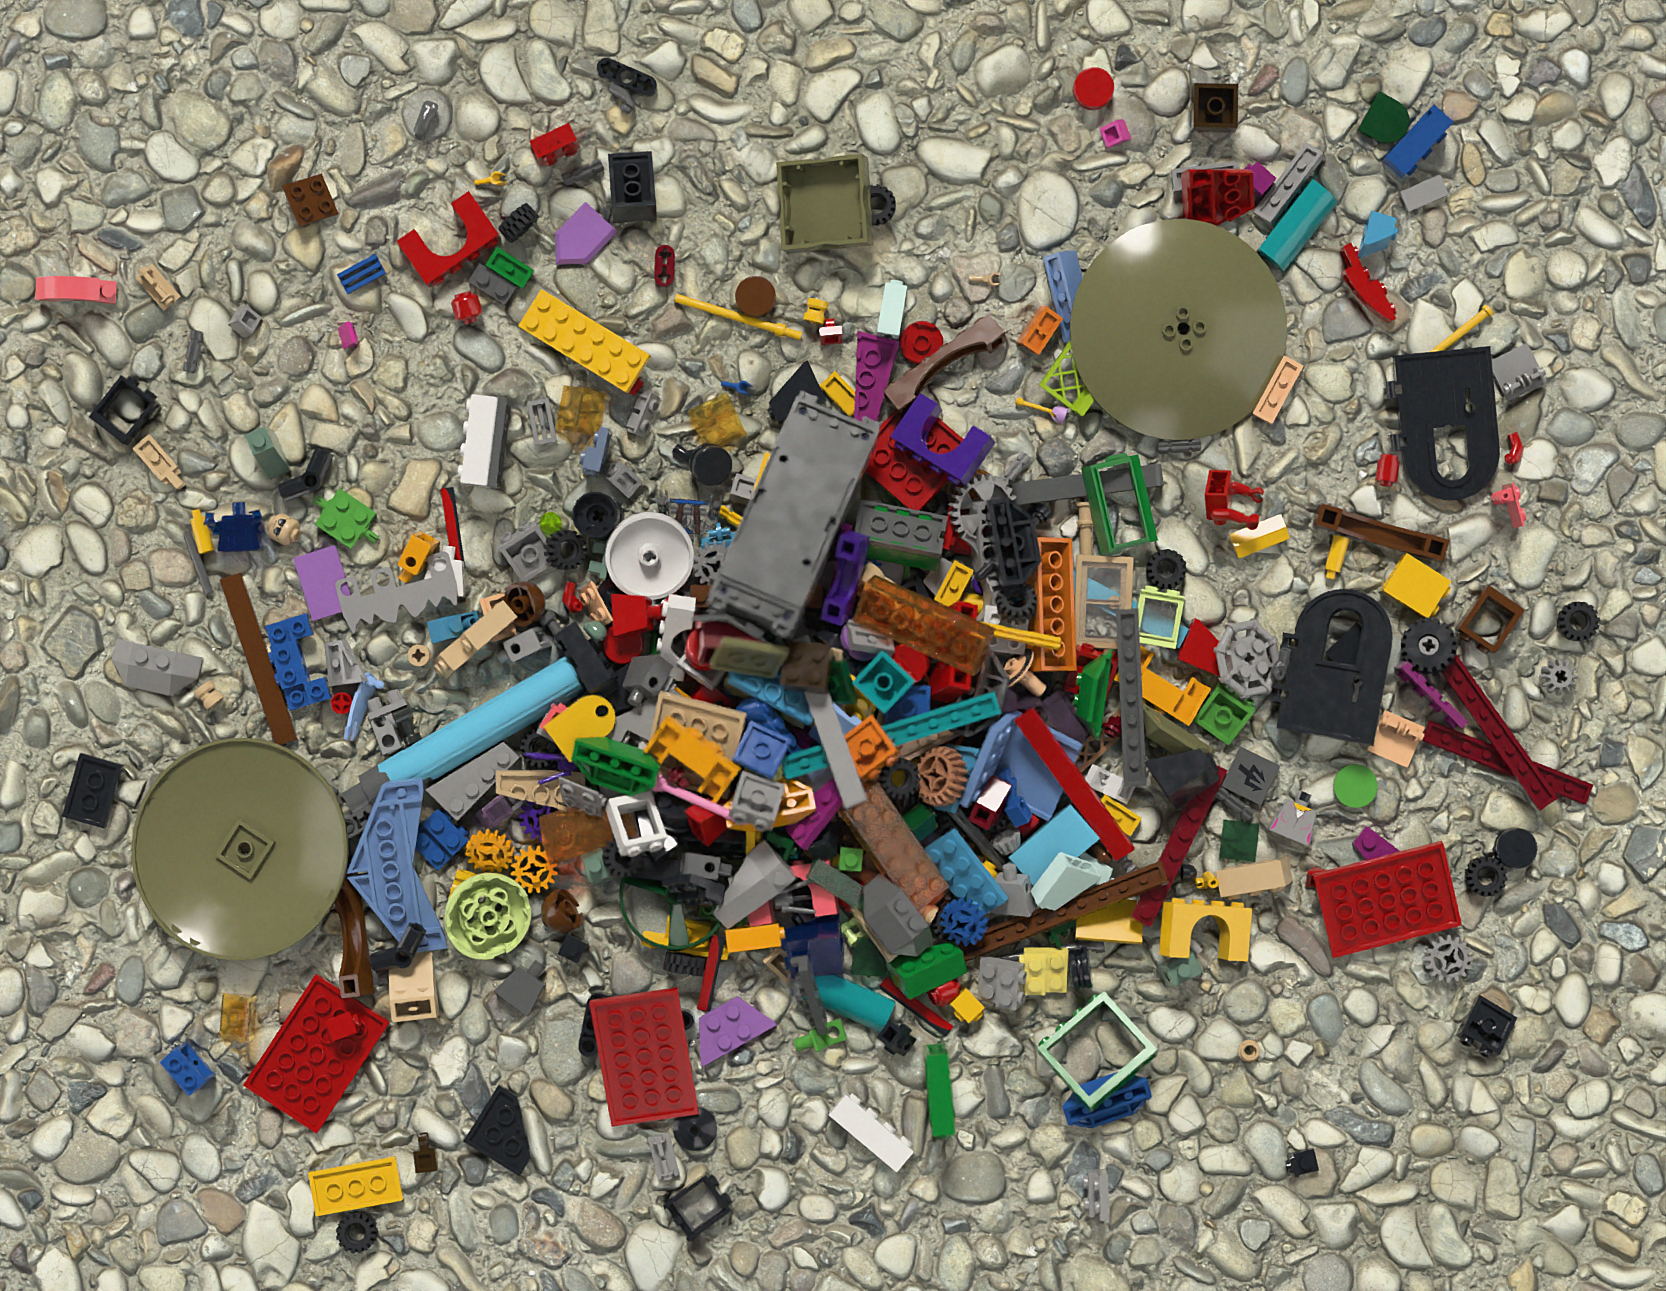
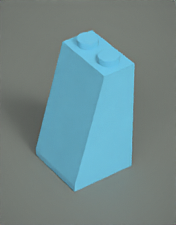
(1063, 833)

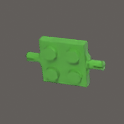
(345, 518)

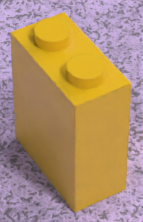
(1416, 586)

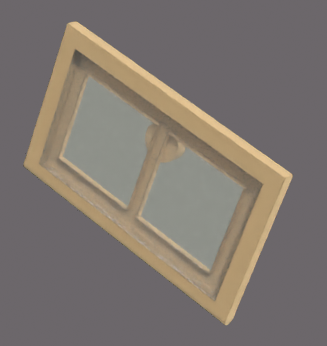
(1100, 589)

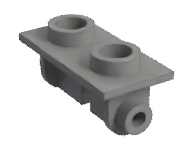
(641, 423)
(663, 1156)

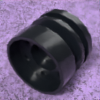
(586, 512)

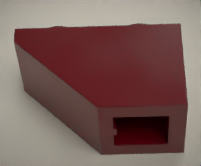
(990, 803)

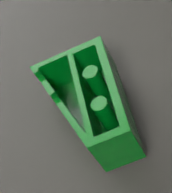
(928, 970)

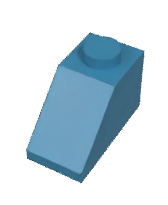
(1377, 233)

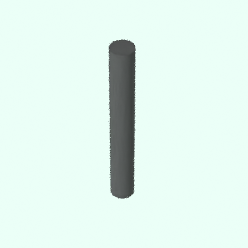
(197, 562)

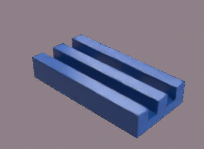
(341, 275)

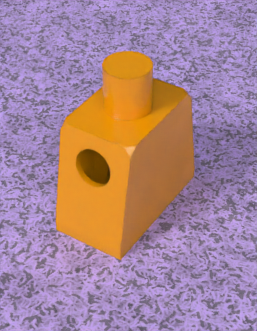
(420, 548)

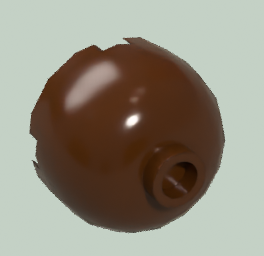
(525, 601)
(560, 912)

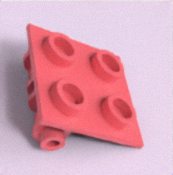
(1511, 495)

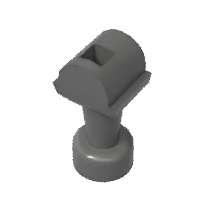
(547, 619)

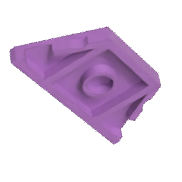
(730, 1027)

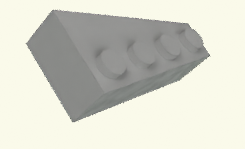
(471, 782)

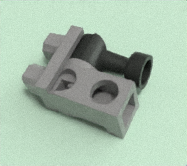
(387, 718)

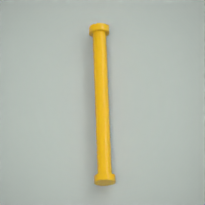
(1469, 325)

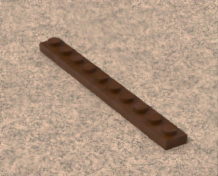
(1081, 905)

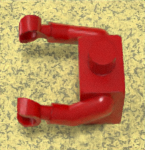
(1219, 499)

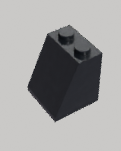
(1184, 775)

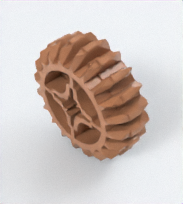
(946, 763)

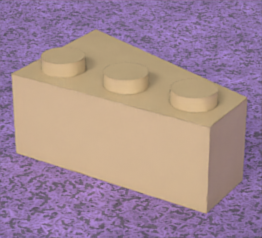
(1254, 878)

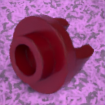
(1112, 727)
(676, 775)

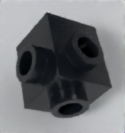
(897, 1038)

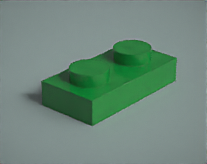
(510, 268)

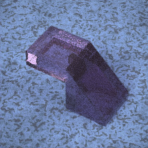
(492, 814)

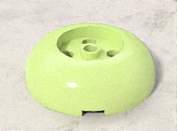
(508, 924)

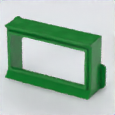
(1099, 508)

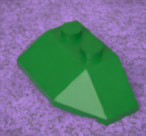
(1093, 692)
(615, 765)

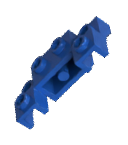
(291, 665)

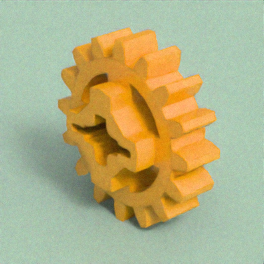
(487, 851)
(536, 879)

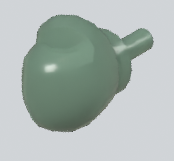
(595, 630)

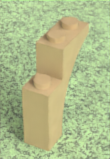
(473, 639)

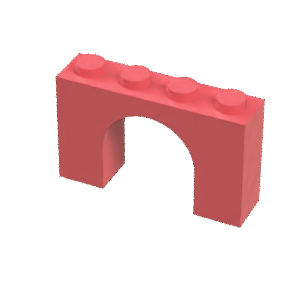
(823, 901)

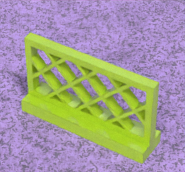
(1083, 398)

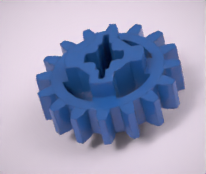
(963, 923)

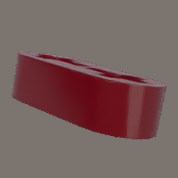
(658, 269)

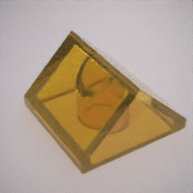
(581, 410)
(238, 1017)

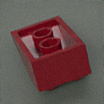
(711, 635)

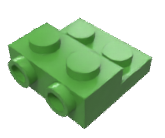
(1224, 713)

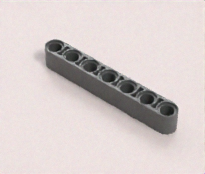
(1074, 486)

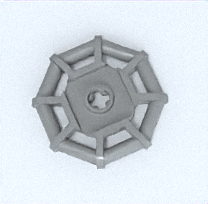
(1240, 649)

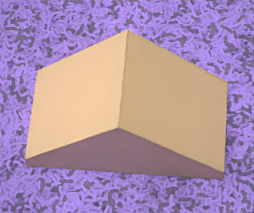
(776, 962)

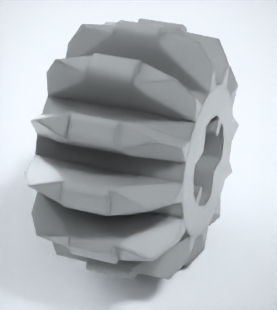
(1566, 675)

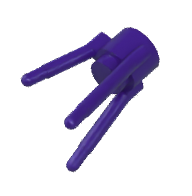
(563, 763)

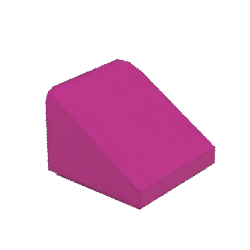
(1115, 133)
(348, 335)

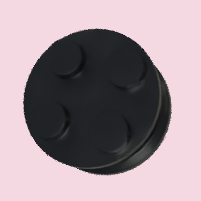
(673, 810)

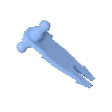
(359, 704)

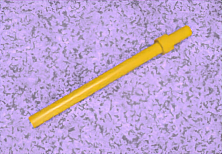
(778, 329)

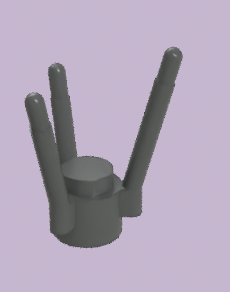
(785, 899)

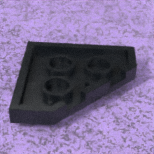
(502, 1132)

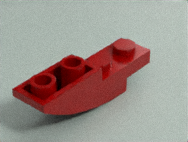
(1370, 294)

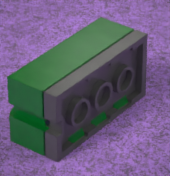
(901, 534)

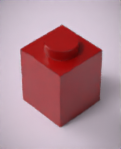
(343, 1025)

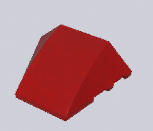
(1217, 194)

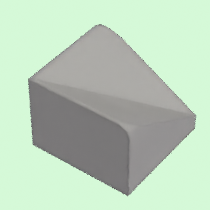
(245, 321)

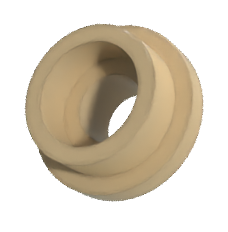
(1248, 1057)

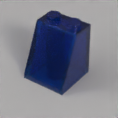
(819, 940)

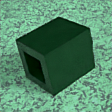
(921, 820)

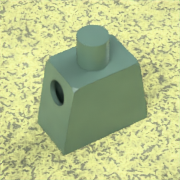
(595, 868)
(1180, 969)

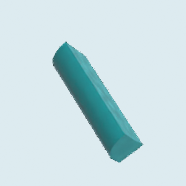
(1297, 225)
(854, 1001)

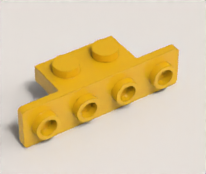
(695, 931)

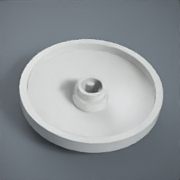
(649, 555)

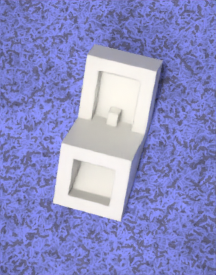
(1109, 784)

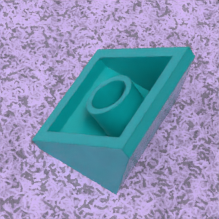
(883, 681)

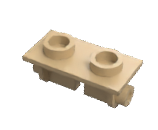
(157, 286)

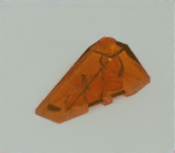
(576, 833)

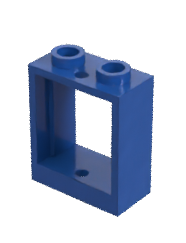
(184, 1071)

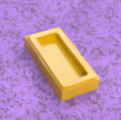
(840, 393)

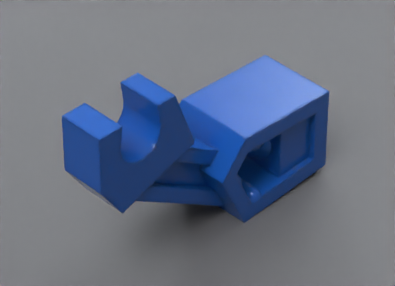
(1015, 805)

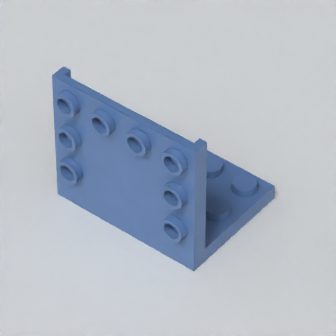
(1009, 747)

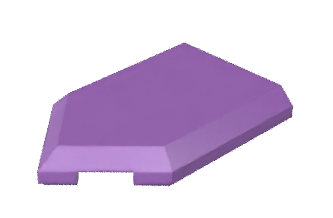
(582, 236)

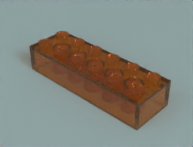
(924, 624)
(894, 846)

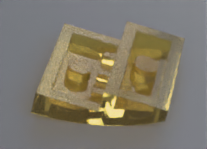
(717, 421)

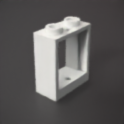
(629, 804)

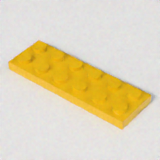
(584, 341)

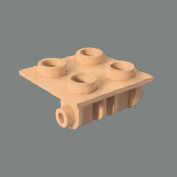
(592, 600)
(1396, 738)

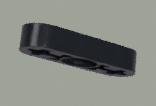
(644, 78)

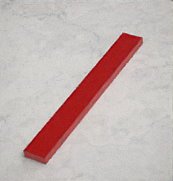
(1074, 784)

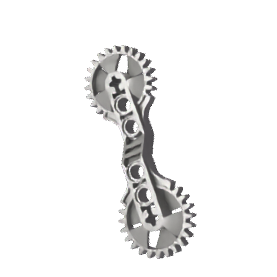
(971, 530)

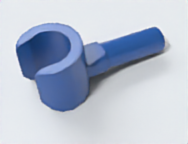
(740, 387)

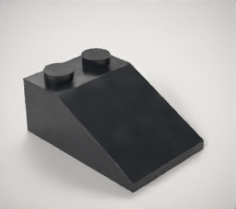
(632, 187)

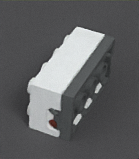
(485, 441)

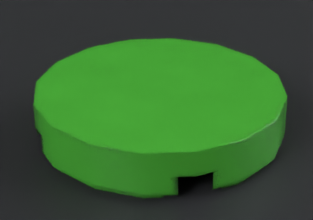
(1355, 785)

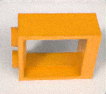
(754, 937)

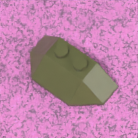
(1169, 735)

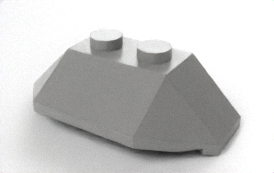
(155, 667)

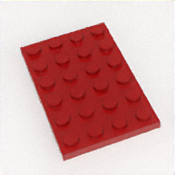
(1387, 899)
(644, 1056)
(303, 1067)

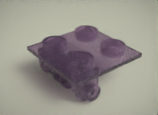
(1020, 700)

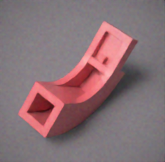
(75, 289)

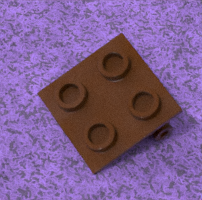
(310, 200)

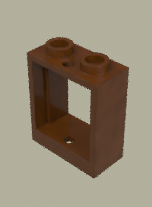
(1500, 600)

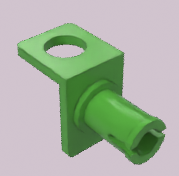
(820, 1041)

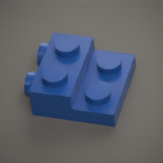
(440, 838)

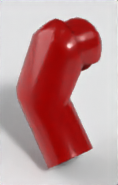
(1516, 450)
(570, 599)

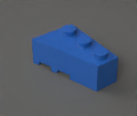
(1417, 142)

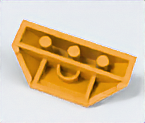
(794, 806)

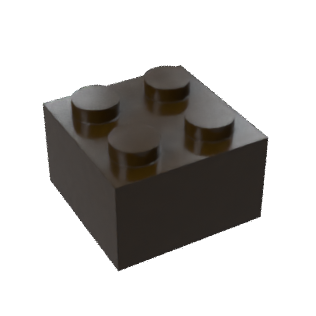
(1214, 107)
(807, 667)

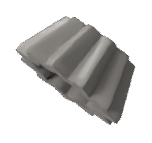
(1006, 841)

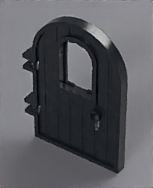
(1436, 397)
(1323, 689)

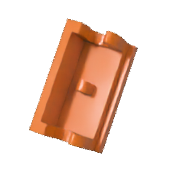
(1039, 330)

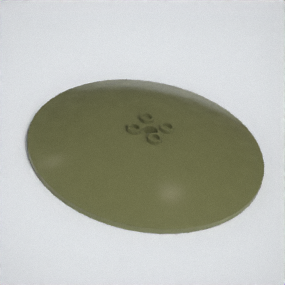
(1129, 336)
(191, 854)

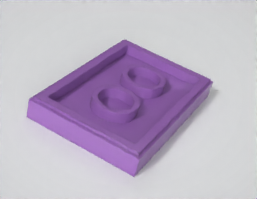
(318, 576)

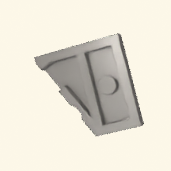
(342, 664)

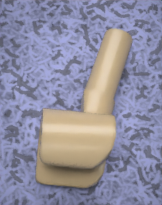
(985, 279)

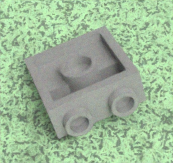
(525, 550)
(756, 801)
(1002, 982)
(1097, 1194)

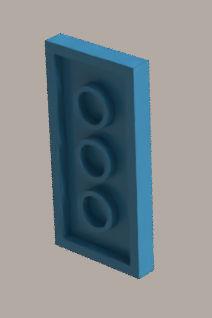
(965, 872)

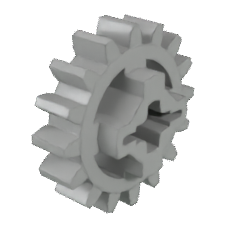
(707, 560)
(1445, 966)

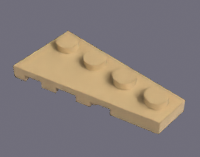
(525, 786)

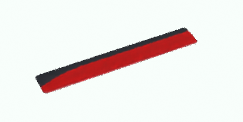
(452, 522)
(711, 973)
(916, 1007)

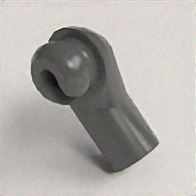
(624, 96)
(1281, 666)

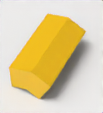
(1267, 534)

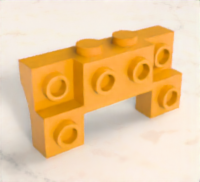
(1167, 697)
(696, 752)

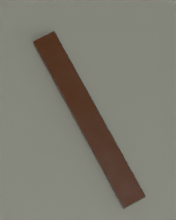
(258, 659)

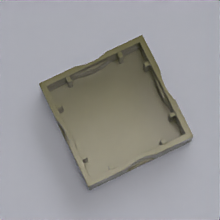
(825, 203)

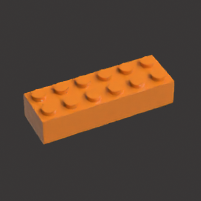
(1055, 606)

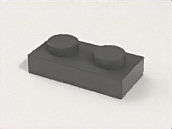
(492, 284)

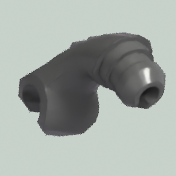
(427, 114)

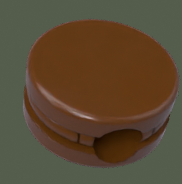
(755, 296)

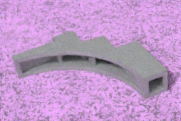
(637, 720)

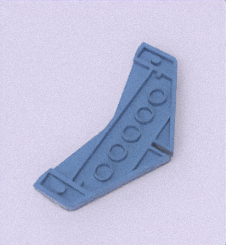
(388, 856)

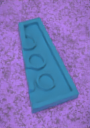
(772, 693)

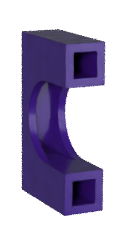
(958, 464)

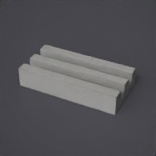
(545, 440)

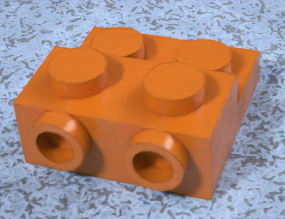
(871, 748)

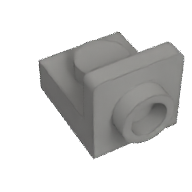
(623, 478)

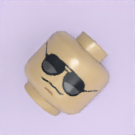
(283, 529)

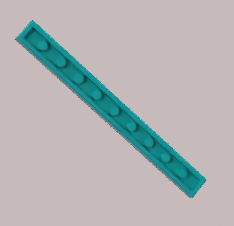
(904, 730)

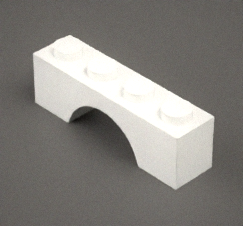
(678, 615)

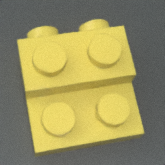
(1045, 970)

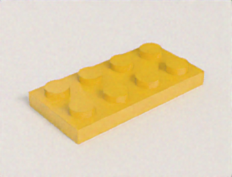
(355, 1185)

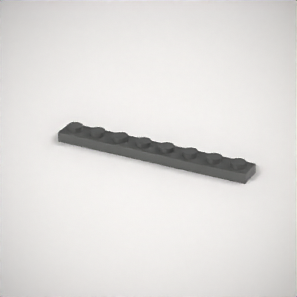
(1131, 697)

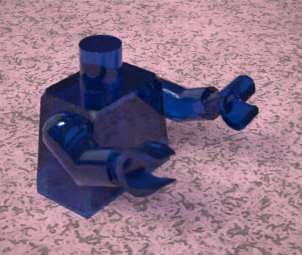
(237, 531)

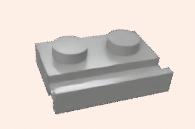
(867, 640)

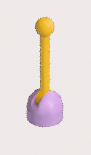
(1058, 413)

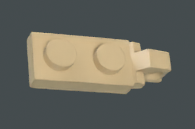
(159, 461)

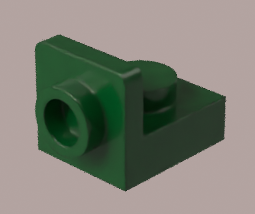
(782, 839)
(1062, 929)

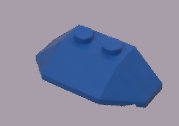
(1120, 1104)

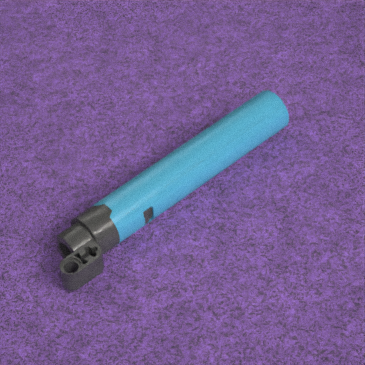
(467, 736)

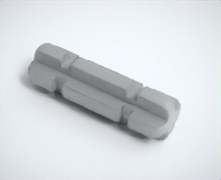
(1015, 468)

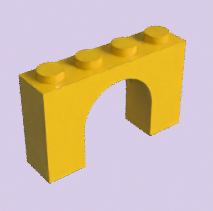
(1180, 918)

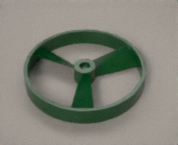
(677, 928)

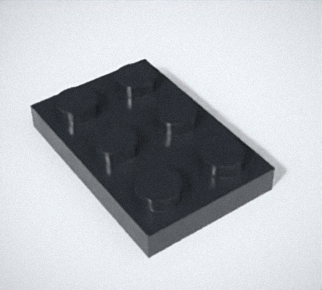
(92, 790)

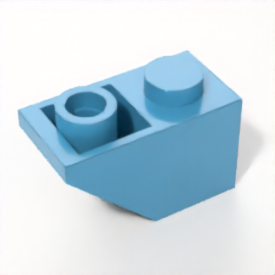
(451, 626)

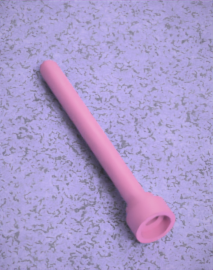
(688, 796)

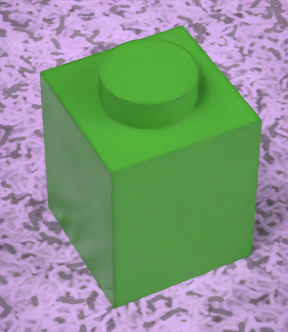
(850, 858)

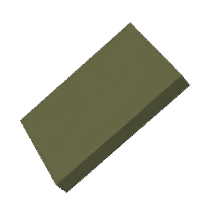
(748, 657)

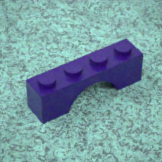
(851, 557)

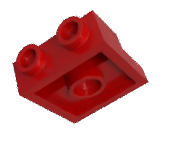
(1085, 655)

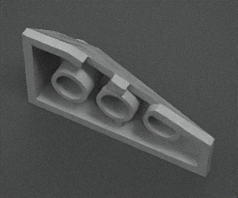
(754, 884)

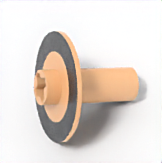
(1017, 670)

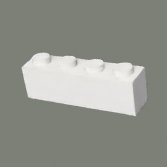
(872, 1132)

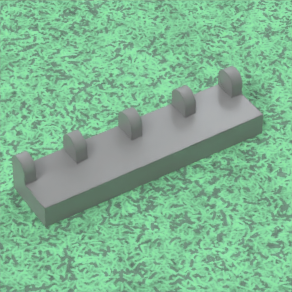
(1289, 184)

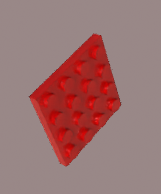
(901, 474)

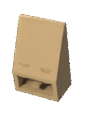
(414, 989)

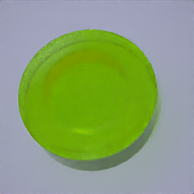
(550, 522)

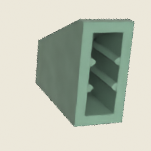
(268, 452)

